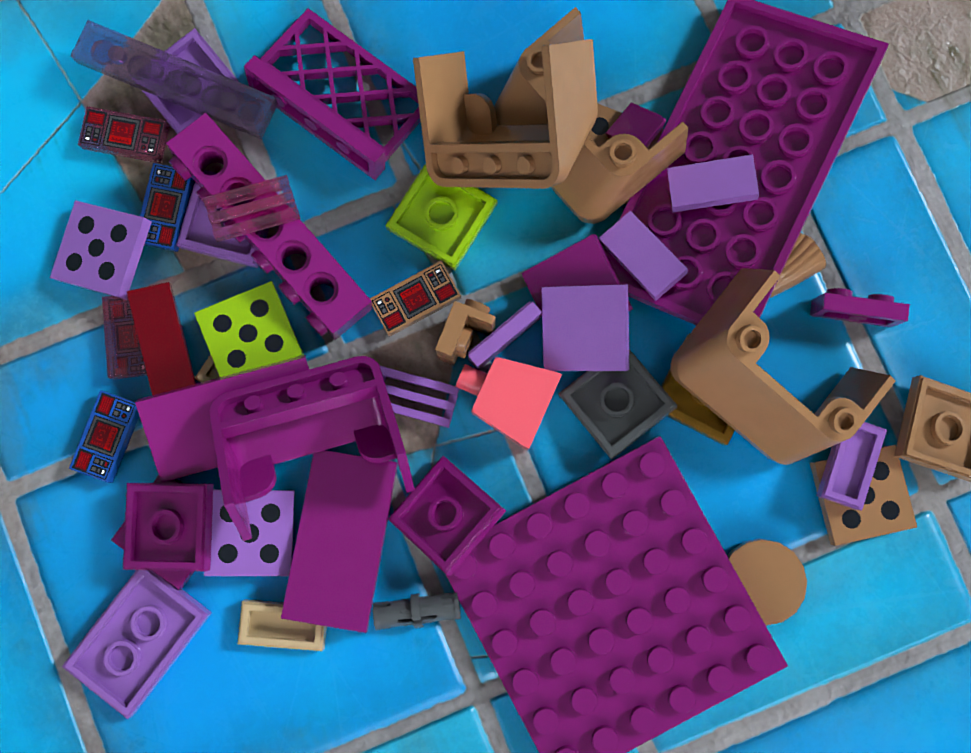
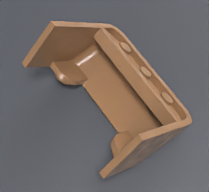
(462, 130)
(601, 175)
(722, 373)

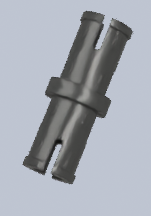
(416, 610)

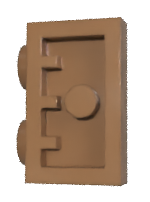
(458, 329)

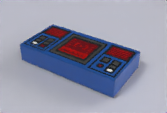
(165, 206)
(105, 437)

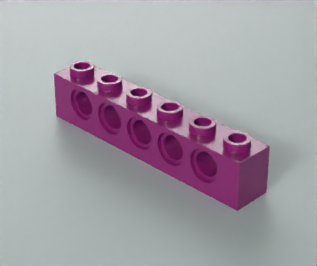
(205, 144)

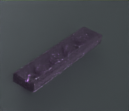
(174, 79)

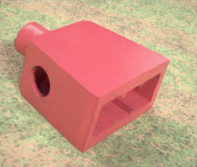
(510, 397)

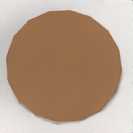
(771, 578)

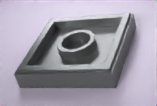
(618, 405)

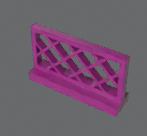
(311, 110)

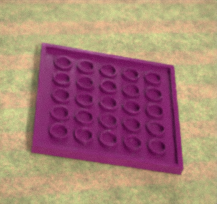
(613, 609)

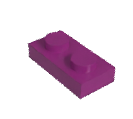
(874, 310)

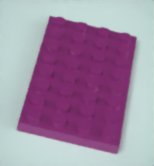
(766, 90)

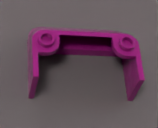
(298, 418)

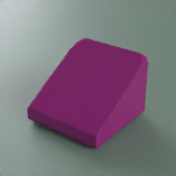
(639, 123)

